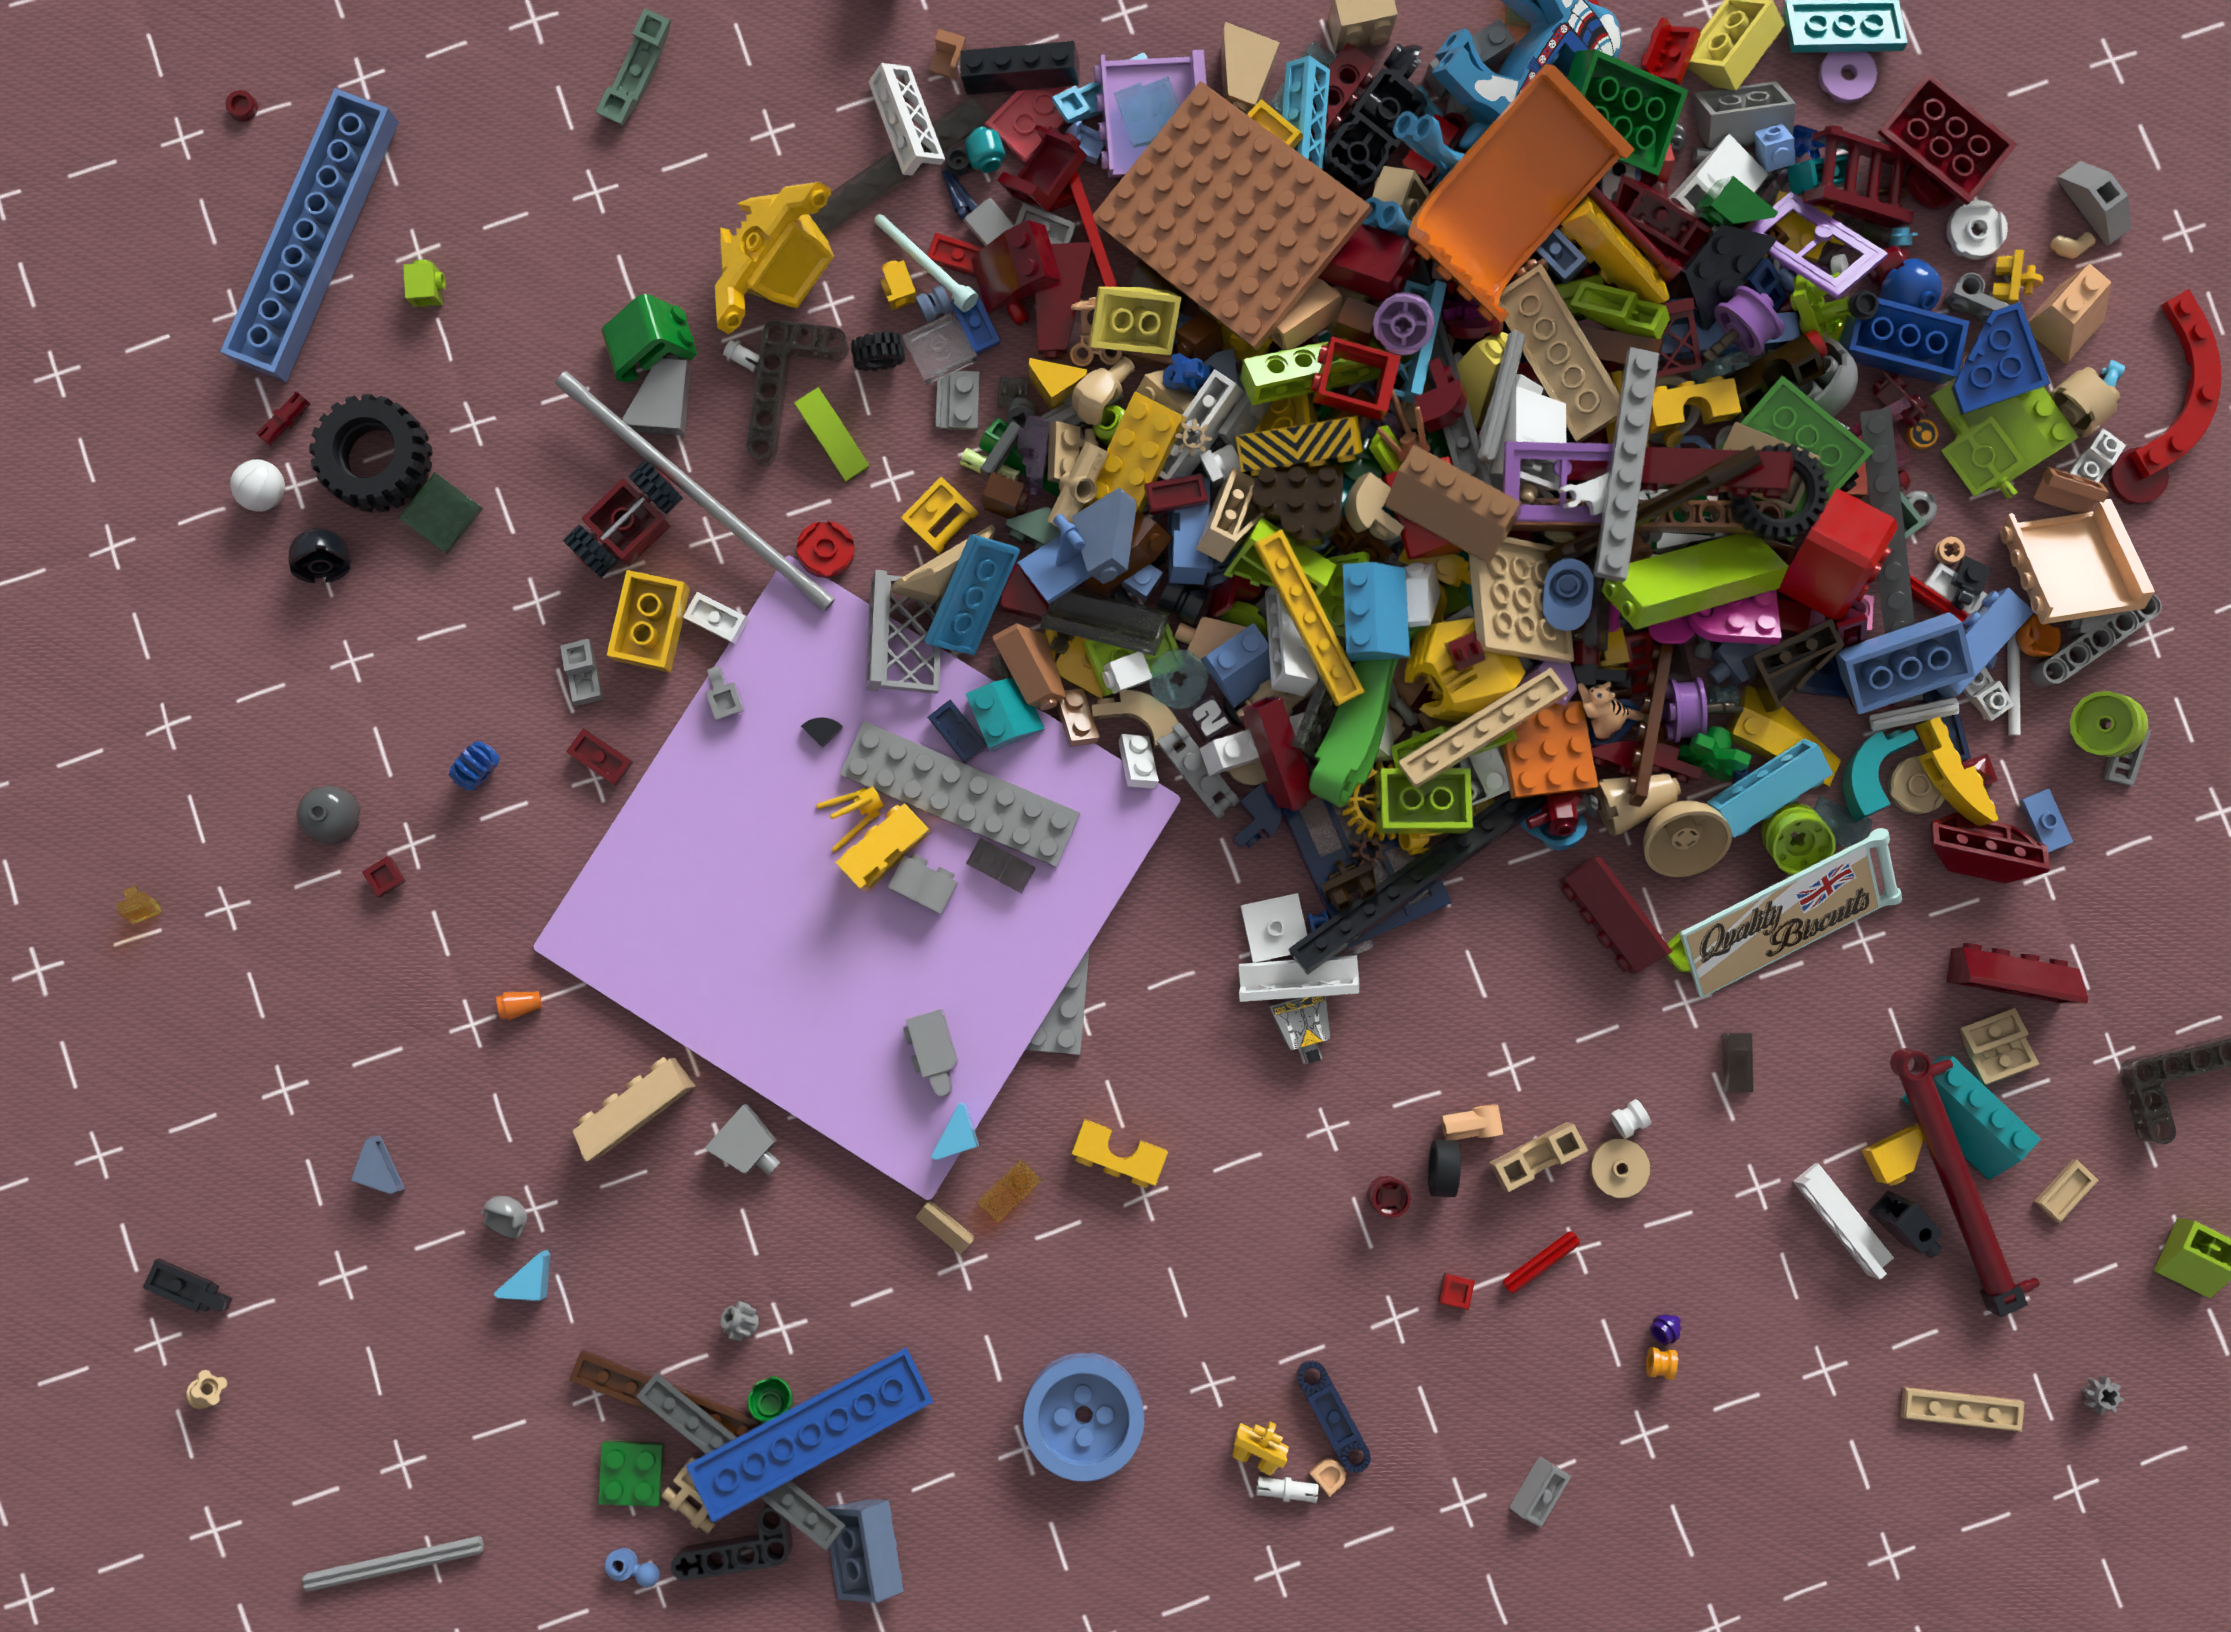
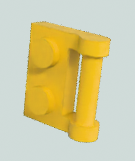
(933, 508)

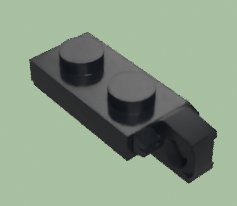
(185, 1287)

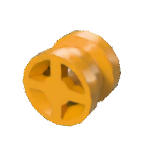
(1661, 1363)

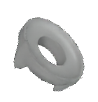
(1929, 500)

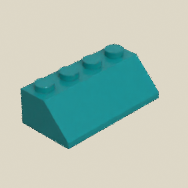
(1985, 1127)

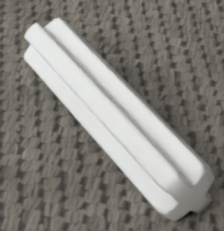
(1914, 714)

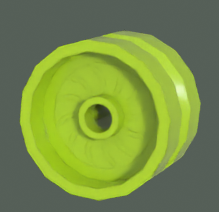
(2127, 726)

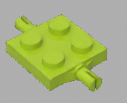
(1983, 456)

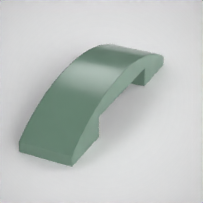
(637, 69)

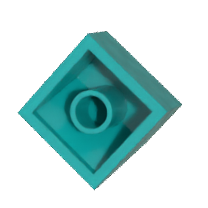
(1003, 713)

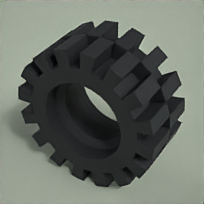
(877, 351)

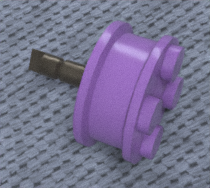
(1746, 322)
(1688, 709)

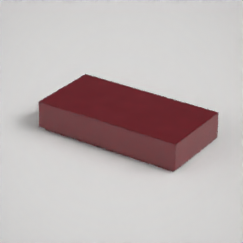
(1176, 494)

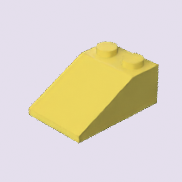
(1135, 319)

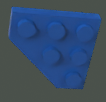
(2000, 362)

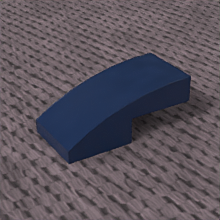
(1766, 280)

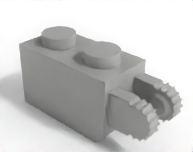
(933, 1049)

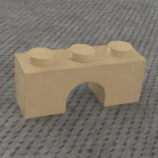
(1536, 1155)

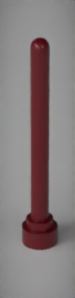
(1667, 267)

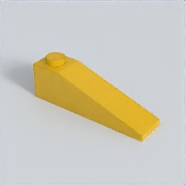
(1772, 731)

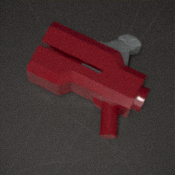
(1562, 811)

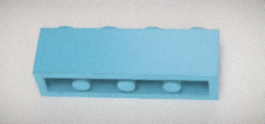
(1772, 786)

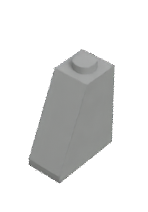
(662, 399)

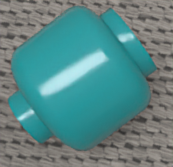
(985, 150)

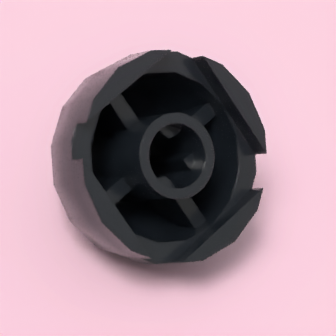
(319, 555)

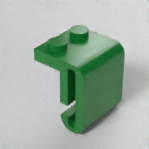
(645, 334)

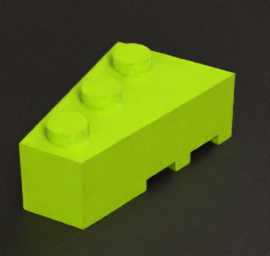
(1249, 565)

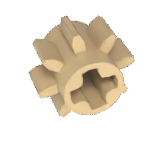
(1193, 428)

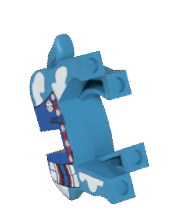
(1555, 36)

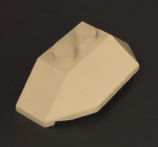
(931, 579)

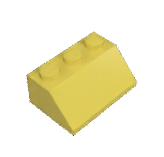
(1735, 41)

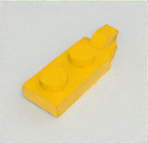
(1449, 568)

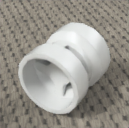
(1630, 1119)

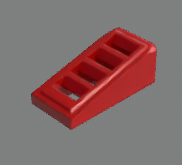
(1645, 647)

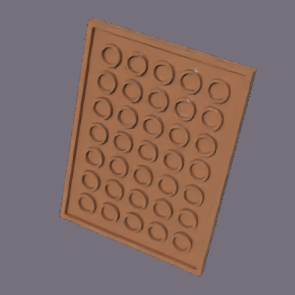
(1231, 215)

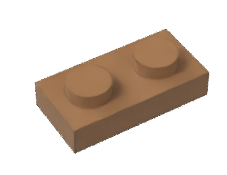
(1077, 719)

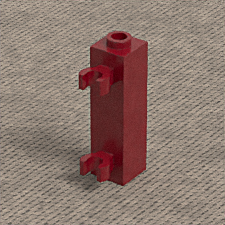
(1280, 760)

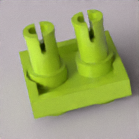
(1812, 307)

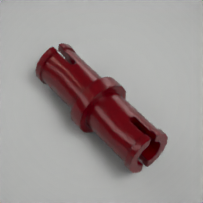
(283, 418)

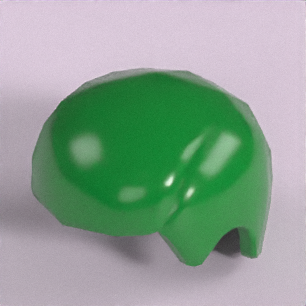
(769, 1399)

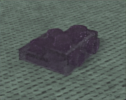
(1033, 447)

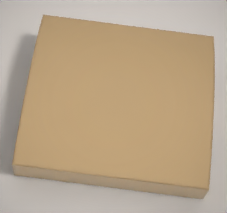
(1998, 1047)

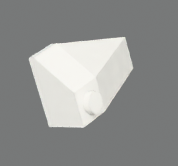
(1422, 593)

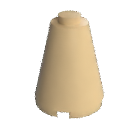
(1614, 801)

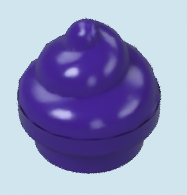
(1666, 1329)

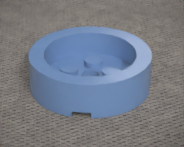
(1083, 1448)

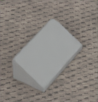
(988, 221)
(1540, 1492)

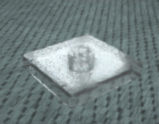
(940, 348)

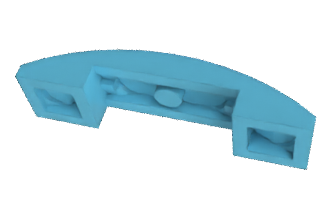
(1080, 103)

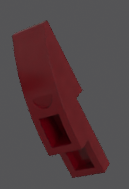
(1665, 760)

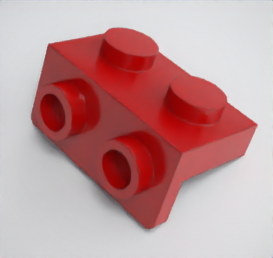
(1670, 51)

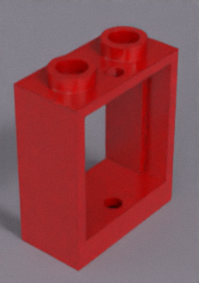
(1362, 354)

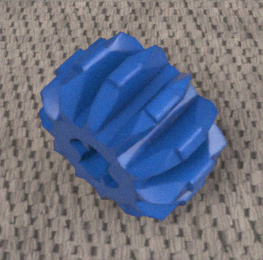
(474, 766)

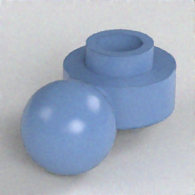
(645, 1574)

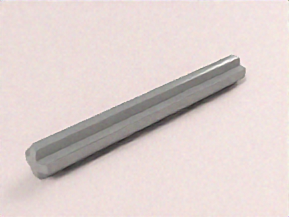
(1501, 397)

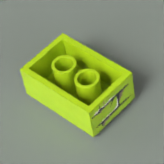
(1434, 807)

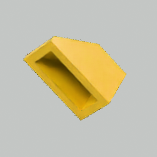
(1894, 1155)

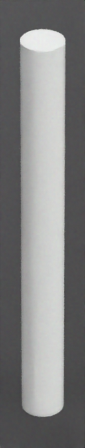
(2013, 673)

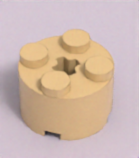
(2085, 401)

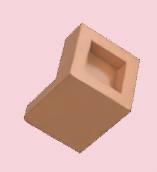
(947, 54)

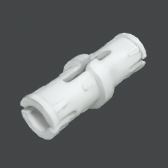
(1286, 1489)

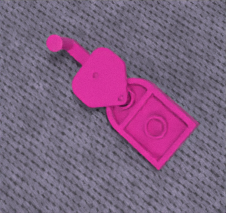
(1741, 621)

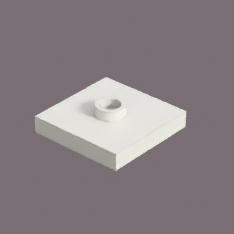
(1273, 926)

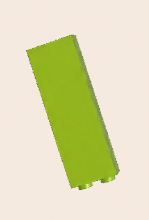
(1695, 579)

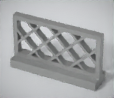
(879, 637)

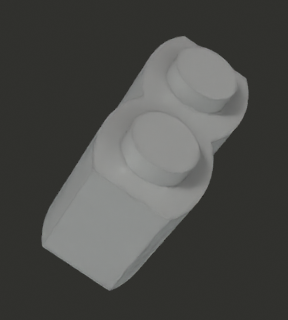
(922, 884)

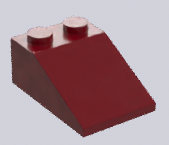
(1015, 265)

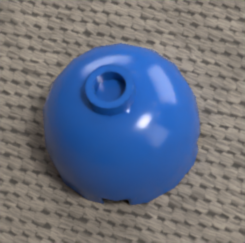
(1913, 285)

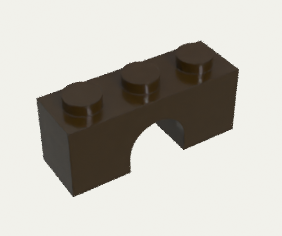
(1796, 361)

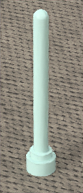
(963, 296)

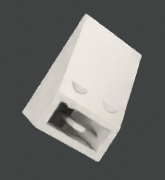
(1724, 161)
(1533, 419)
(1487, 774)

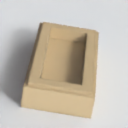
(2066, 1191)

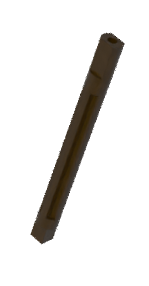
(1664, 502)

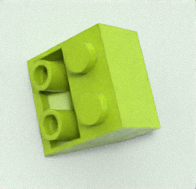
(2196, 1257)

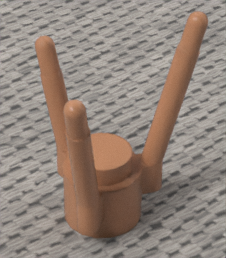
(1410, 438)

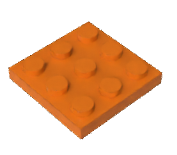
(1551, 753)

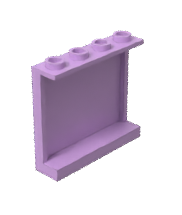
(1121, 74)

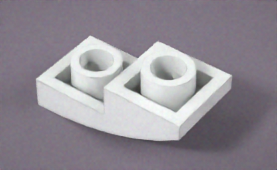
(2098, 456)
(1988, 695)

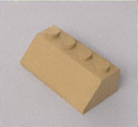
(632, 1109)

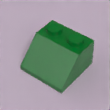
(1733, 203)

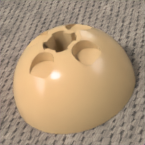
(1686, 839)

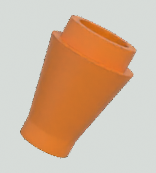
(516, 1004)

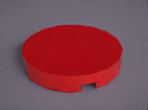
(825, 549)

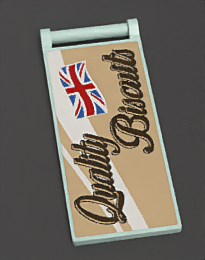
(1790, 915)

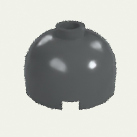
(328, 814)

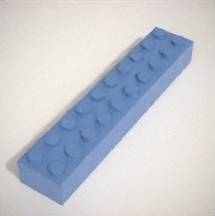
(310, 235)

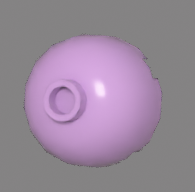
(1404, 323)

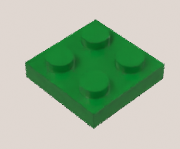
(631, 1473)

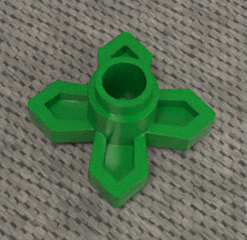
(1714, 754)

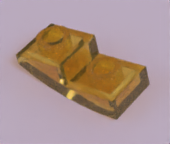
(1009, 1191)

